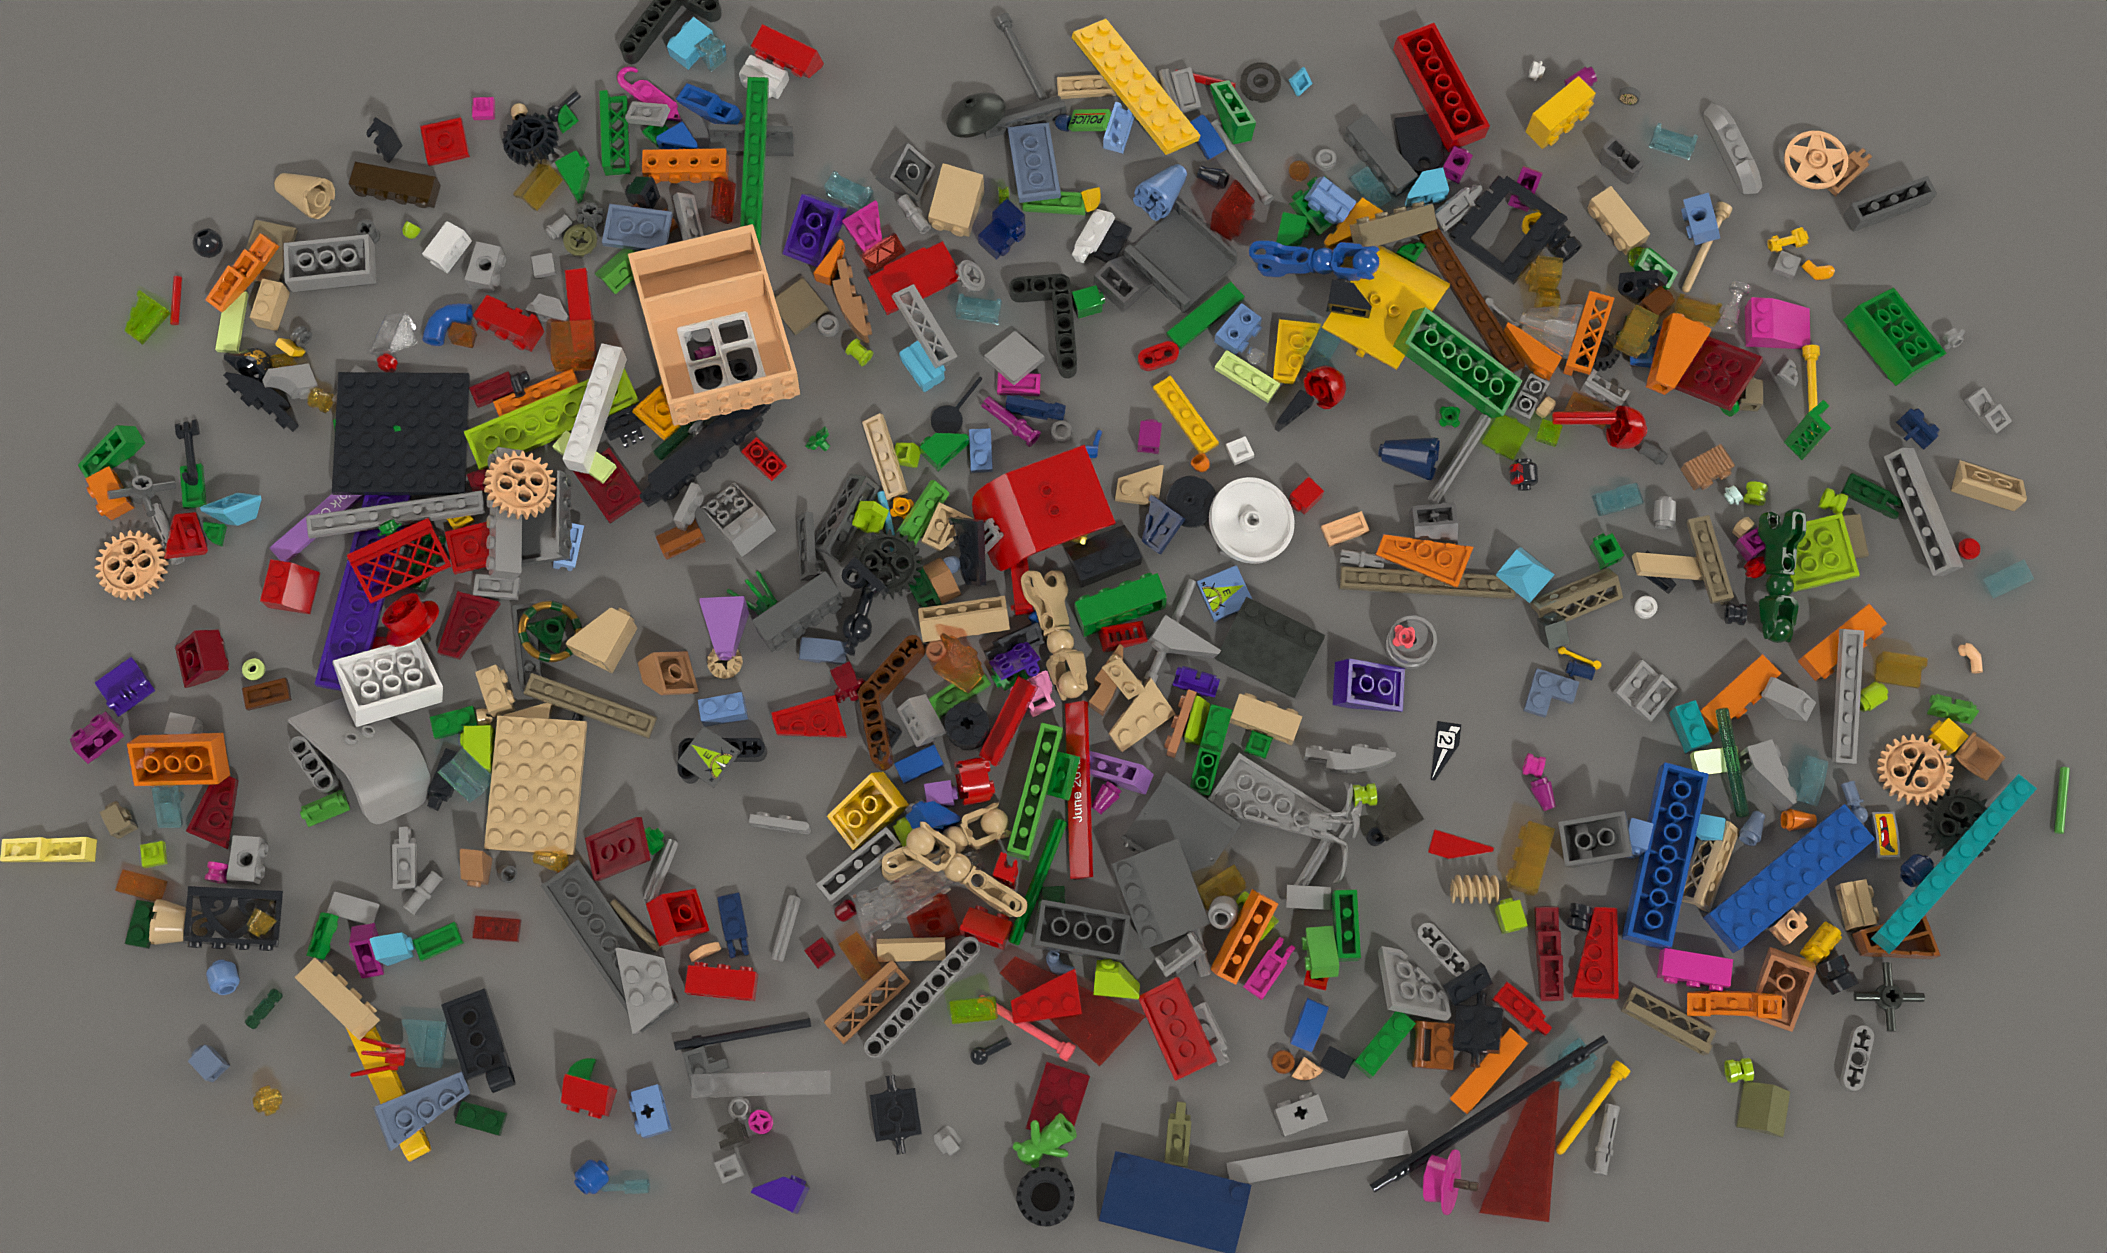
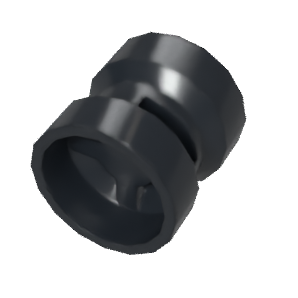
(1579, 917)

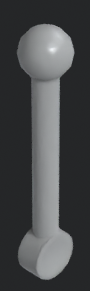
(1489, 301)

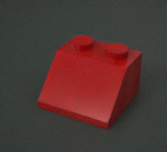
(289, 587)
(677, 916)
(986, 927)
(587, 1095)

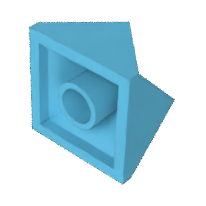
(234, 508)
(1524, 574)

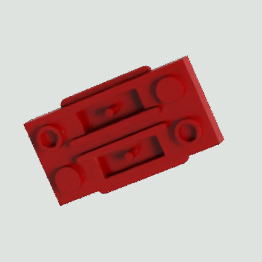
(925, 268)

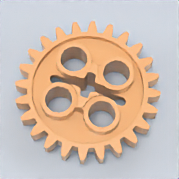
(509, 499)
(144, 577)
(1934, 779)

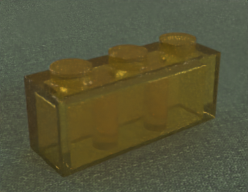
(1530, 858)

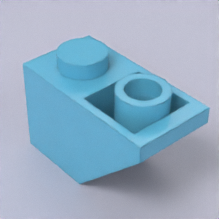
(1429, 187)

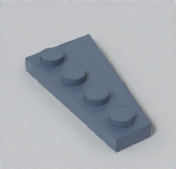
(412, 1111)

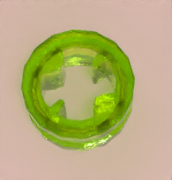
(1003, 194)
(1637, 250)

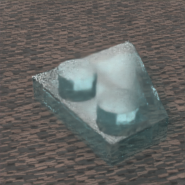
(427, 1041)

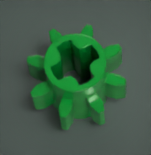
(654, 839)

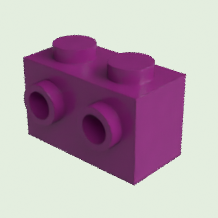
(96, 737)

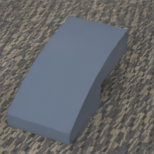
(822, 650)

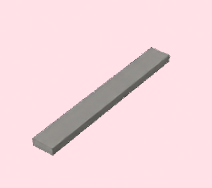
(402, 512)
(1320, 1157)

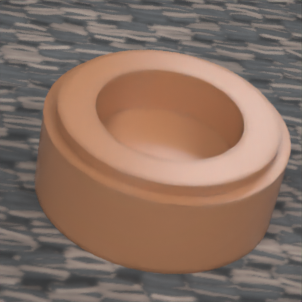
(935, 650)

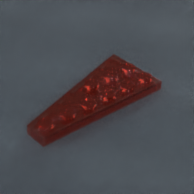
(1525, 1171)

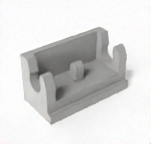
(1604, 391)
(921, 720)
(1180, 955)

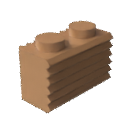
(1708, 467)

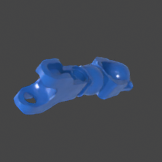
(1288, 259)

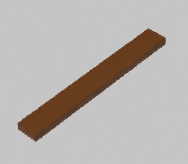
(1471, 300)

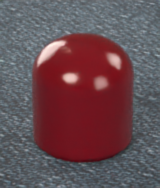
(845, 910)

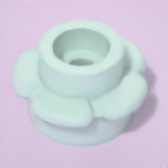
(1732, 495)

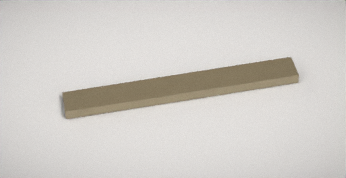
(1413, 582)

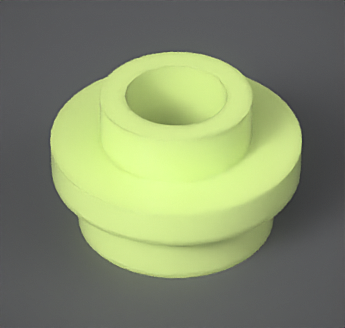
(258, 673)

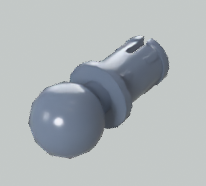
(1853, 800)

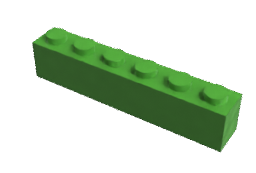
(1035, 791)

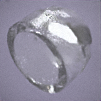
(1254, 356)

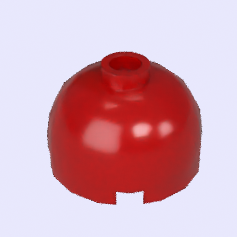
(1325, 385)
(1628, 429)

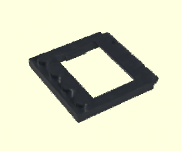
(1528, 247)

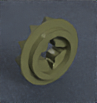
(577, 232)

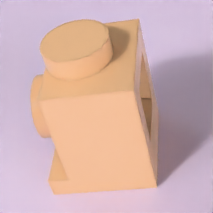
(1784, 932)

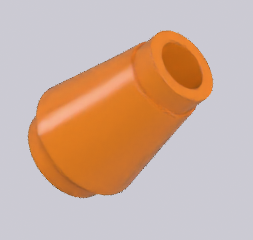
(1797, 820)

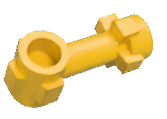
(1797, 236)

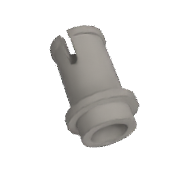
(558, 227)

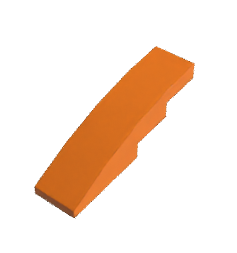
(243, 272)
(1490, 1070)

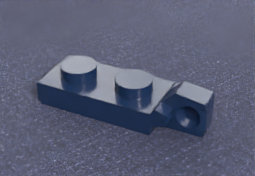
(1035, 408)

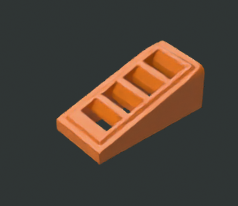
(828, 267)

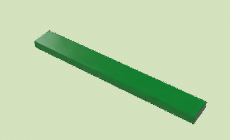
(754, 154)

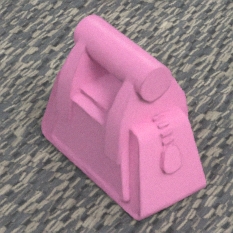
(1044, 691)

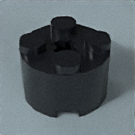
(967, 713)

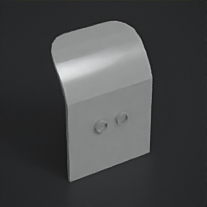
(375, 757)

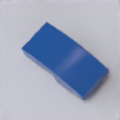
(1209, 140)
(1309, 1025)

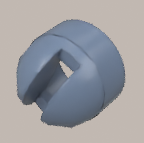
(953, 563)

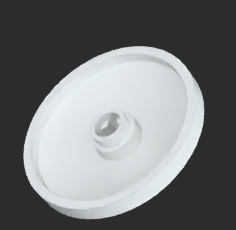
(1251, 520)

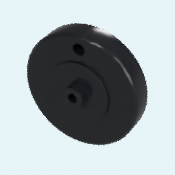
(1192, 499)

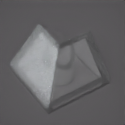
(394, 334)

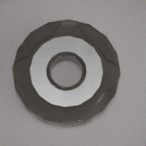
(1260, 71)

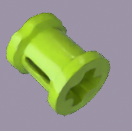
(859, 352)

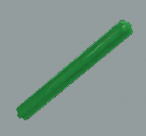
(1038, 880)

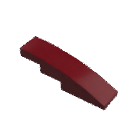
(1549, 953)

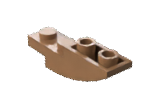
(851, 304)

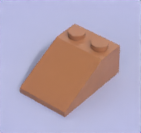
(1789, 977)

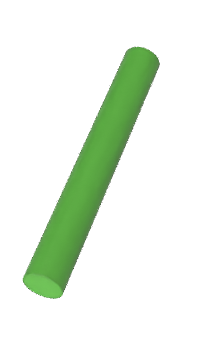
(2062, 800)

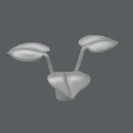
(1323, 822)

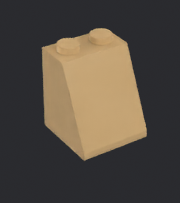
(956, 200)
(604, 639)

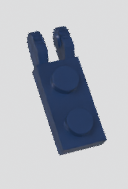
(733, 922)

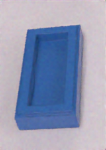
(919, 764)

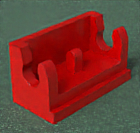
(1006, 874)

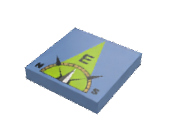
(1223, 593)

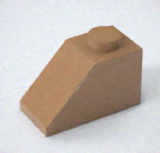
(475, 867)

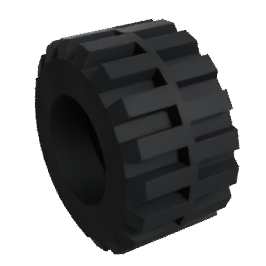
(1066, 1193)

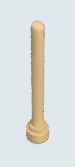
(1722, 211)

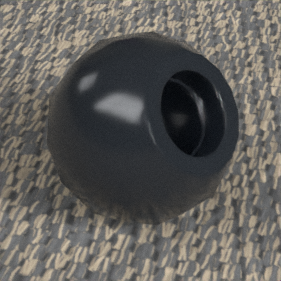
(207, 243)

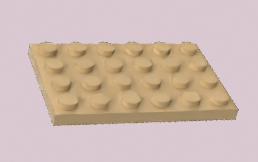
(535, 785)

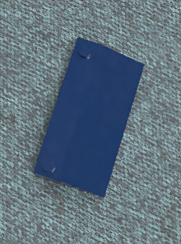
(1175, 1202)

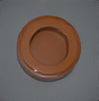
(1282, 1062)

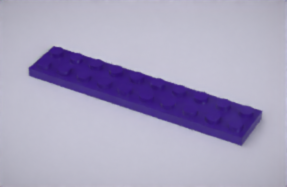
(354, 618)

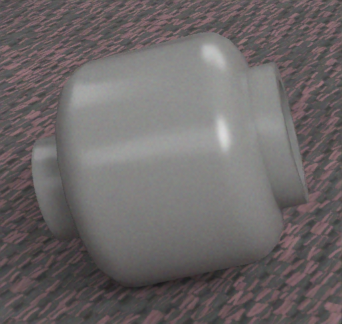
(1223, 912)

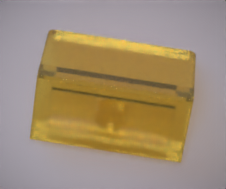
(538, 186)
(1899, 669)

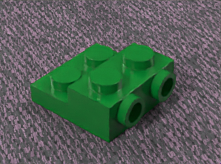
(1300, 206)

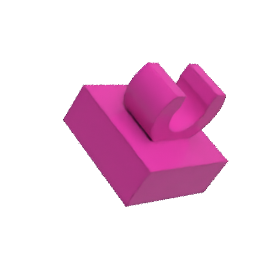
(483, 108)

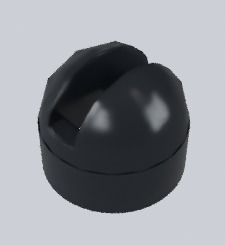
(1373, 831)

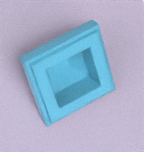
(1300, 81)

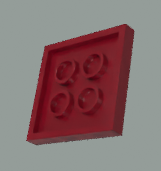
(1719, 373)

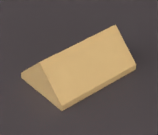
(1989, 486)

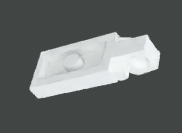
(1092, 234)

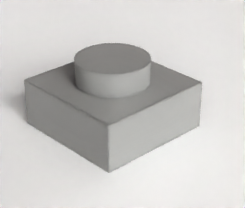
(1786, 264)

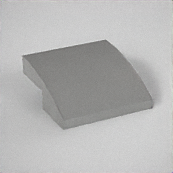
(1645, 690)

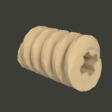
(1474, 888)

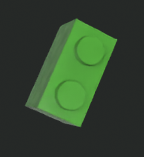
(1321, 952)

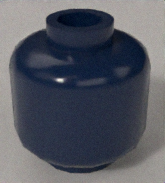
(1916, 869)

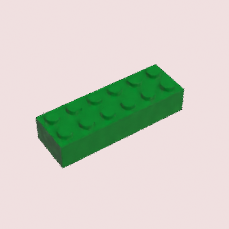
(1457, 363)

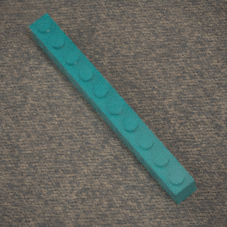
(1953, 864)

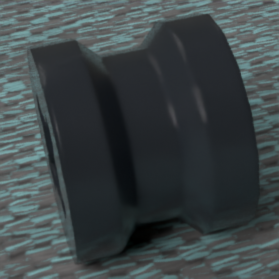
(1735, 613)

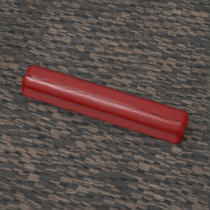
(1584, 417)

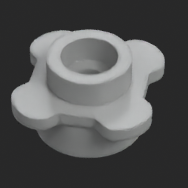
(1953, 338)

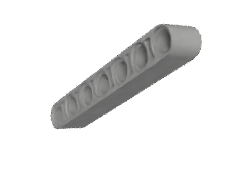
(911, 1001)

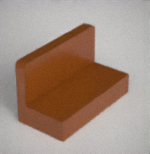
(678, 541)

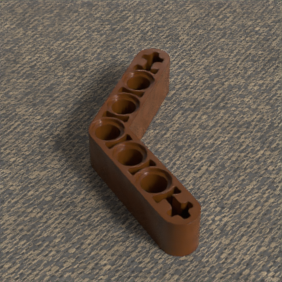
(881, 692)

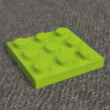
(1824, 554)

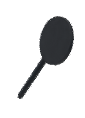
(949, 418)

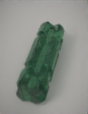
(263, 1008)

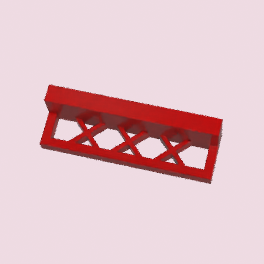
(1008, 721)

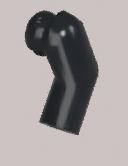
(517, 383)

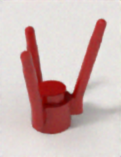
(394, 1056)

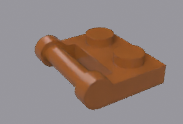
(1441, 1045)

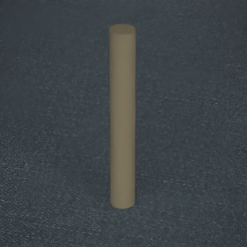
(635, 925)

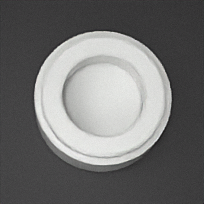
(1645, 607)

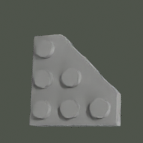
(1409, 988)

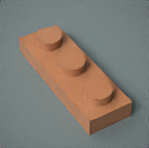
(1179, 723)

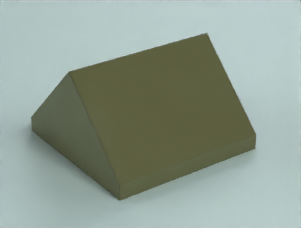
(1763, 1108)

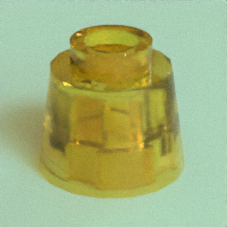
(260, 922)

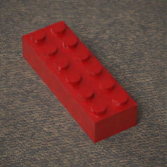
(1441, 87)

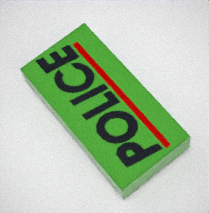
(1090, 120)

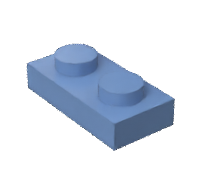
(980, 450)

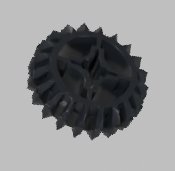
(543, 139)

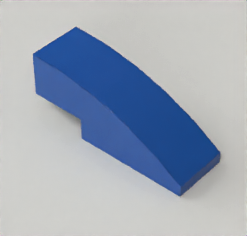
(709, 106)

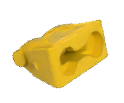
(1821, 943)

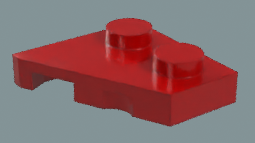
(185, 537)

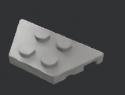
(645, 986)

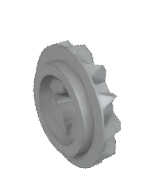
(975, 273)

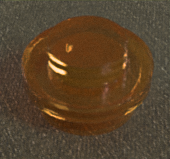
(1299, 170)

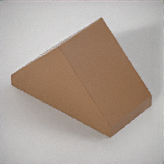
(942, 580)

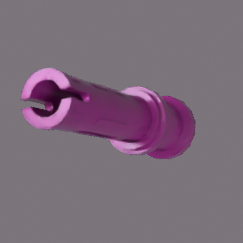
(1018, 426)

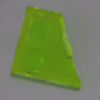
(145, 318)

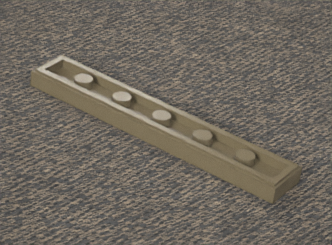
(590, 705)

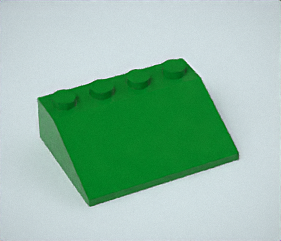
(1894, 336)

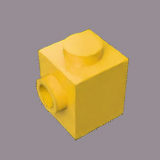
(1948, 735)

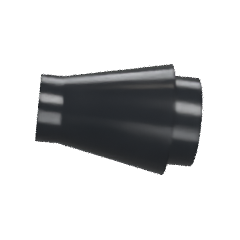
(1215, 177)

